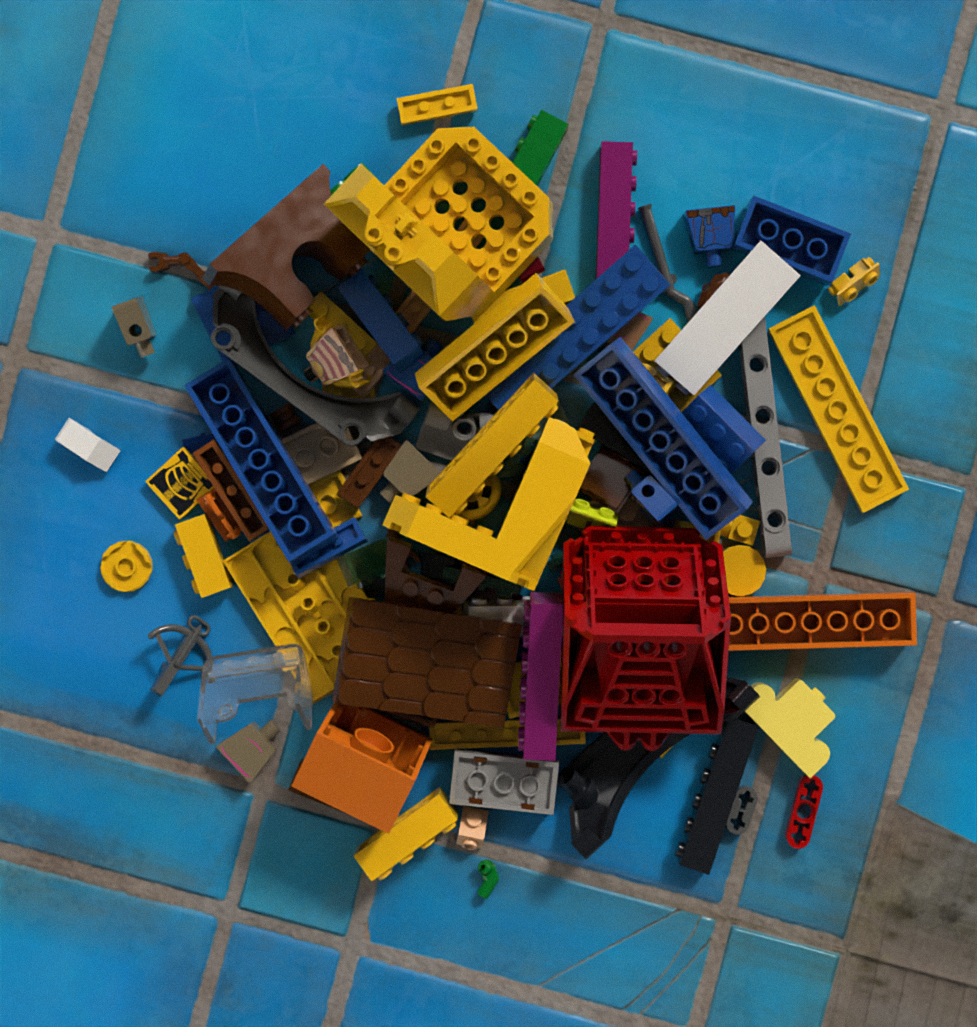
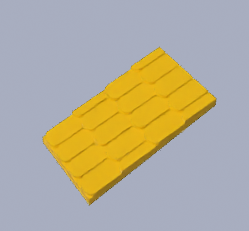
(296, 609)

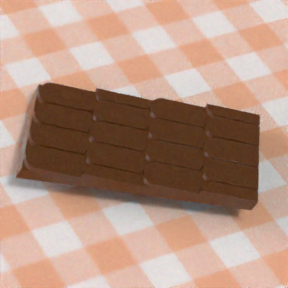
(426, 662)

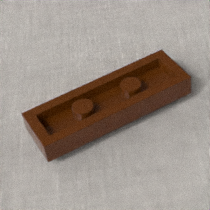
(368, 472)

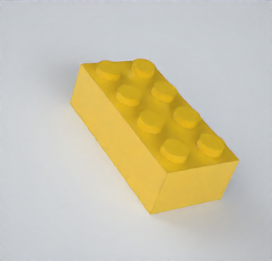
(410, 831)

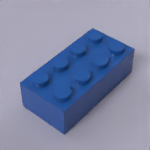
(801, 241)

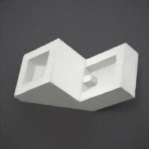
(87, 445)

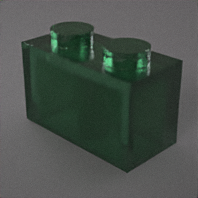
(364, 563)

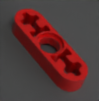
(793, 827)

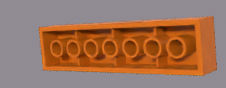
(823, 621)

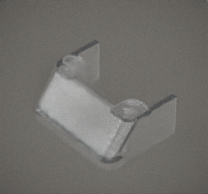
(253, 677)

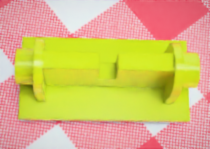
(582, 512)

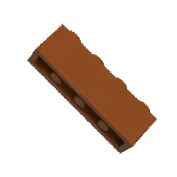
(230, 489)

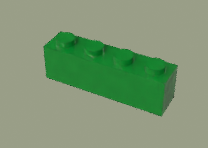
(540, 145)

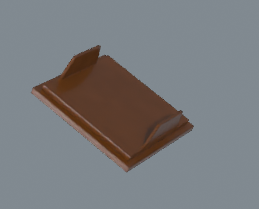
(605, 479)

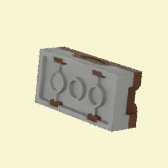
(503, 781)

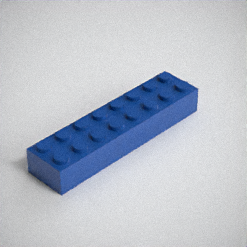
(598, 315)
(663, 438)
(262, 462)

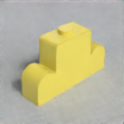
(794, 722)

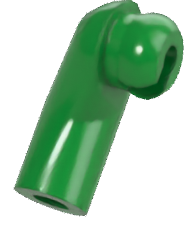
(490, 878)

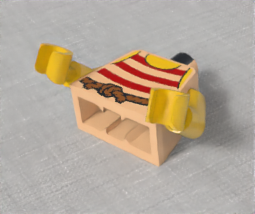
(334, 356)

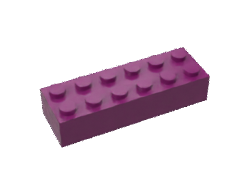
(542, 678)

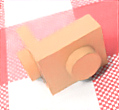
(472, 828)

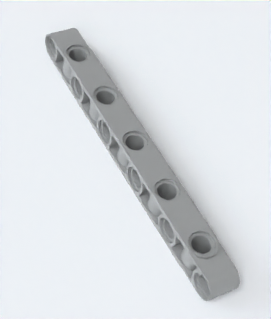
(768, 488)

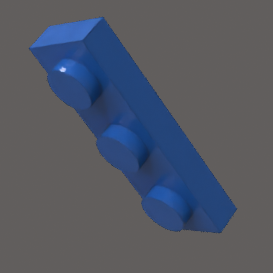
(350, 538)

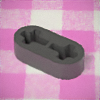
(747, 810)

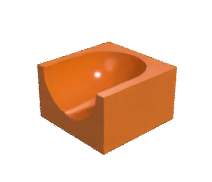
(363, 764)

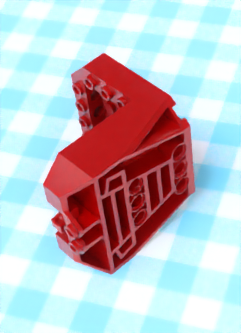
(638, 653)

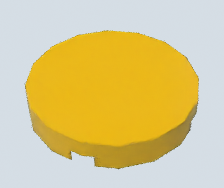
(126, 566)
(743, 569)

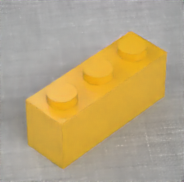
(203, 556)

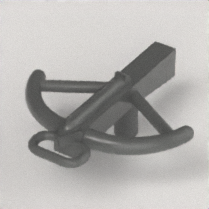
(175, 662)

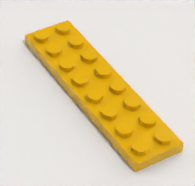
(838, 409)

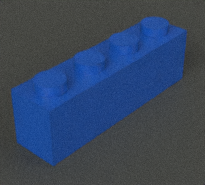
(381, 321)

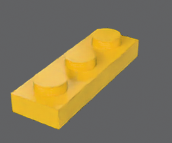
(437, 104)
(334, 313)

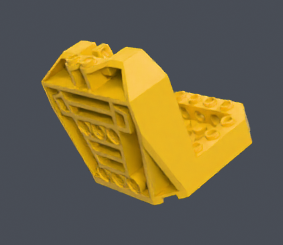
(424, 247)
(530, 523)

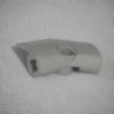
(444, 437)

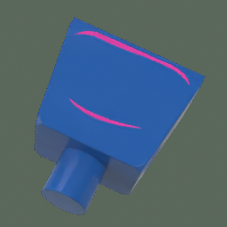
(407, 378)

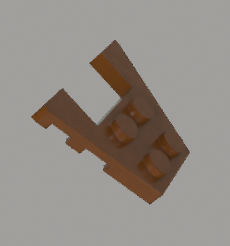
(419, 591)

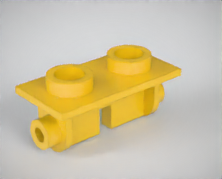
(847, 289)

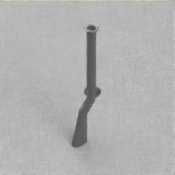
(689, 307)

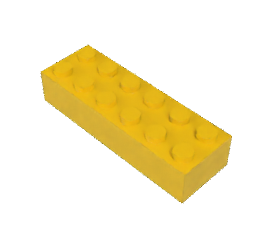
(494, 347)
(491, 445)

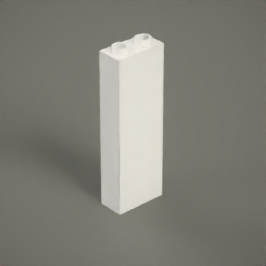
(726, 319)

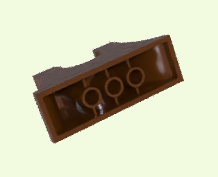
(297, 226)

